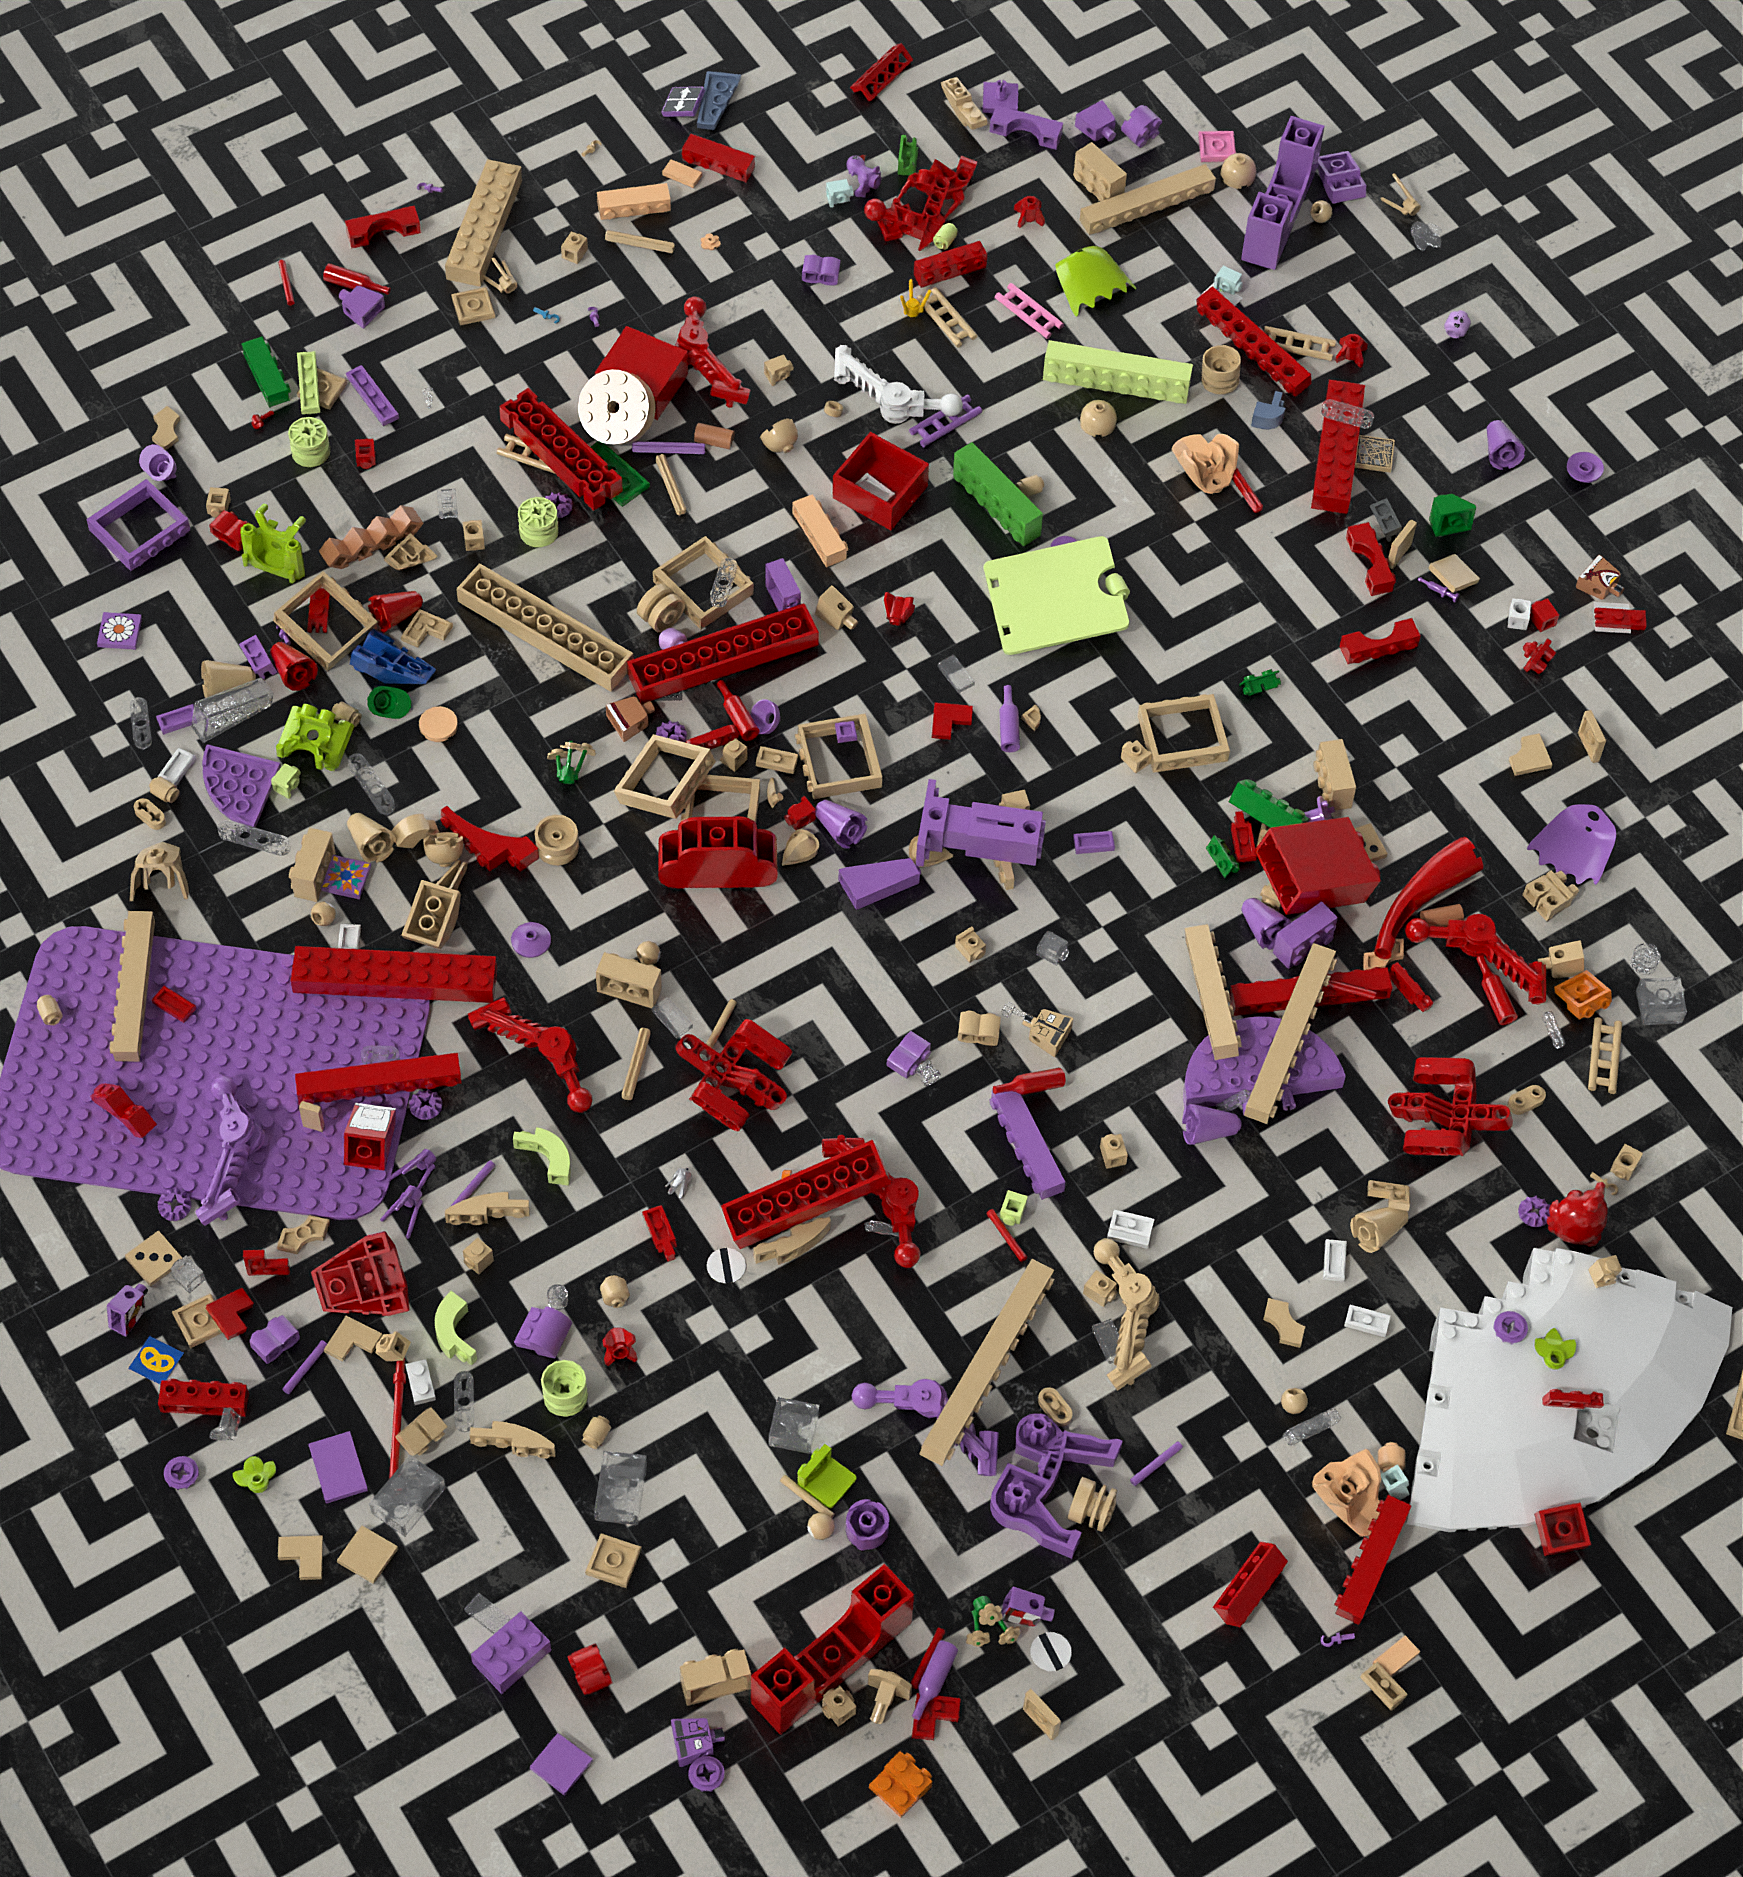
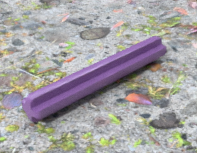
(668, 447)

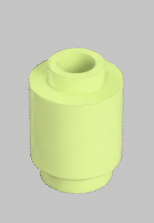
(945, 236)
(1117, 586)

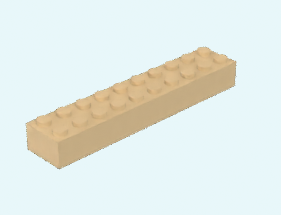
(544, 627)

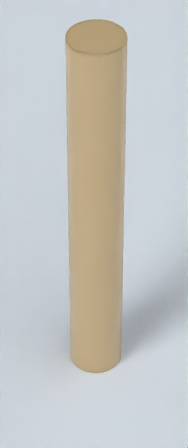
(721, 1023)
(806, 1496)

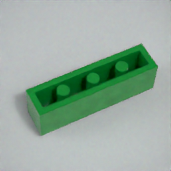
(265, 371)
(1265, 807)

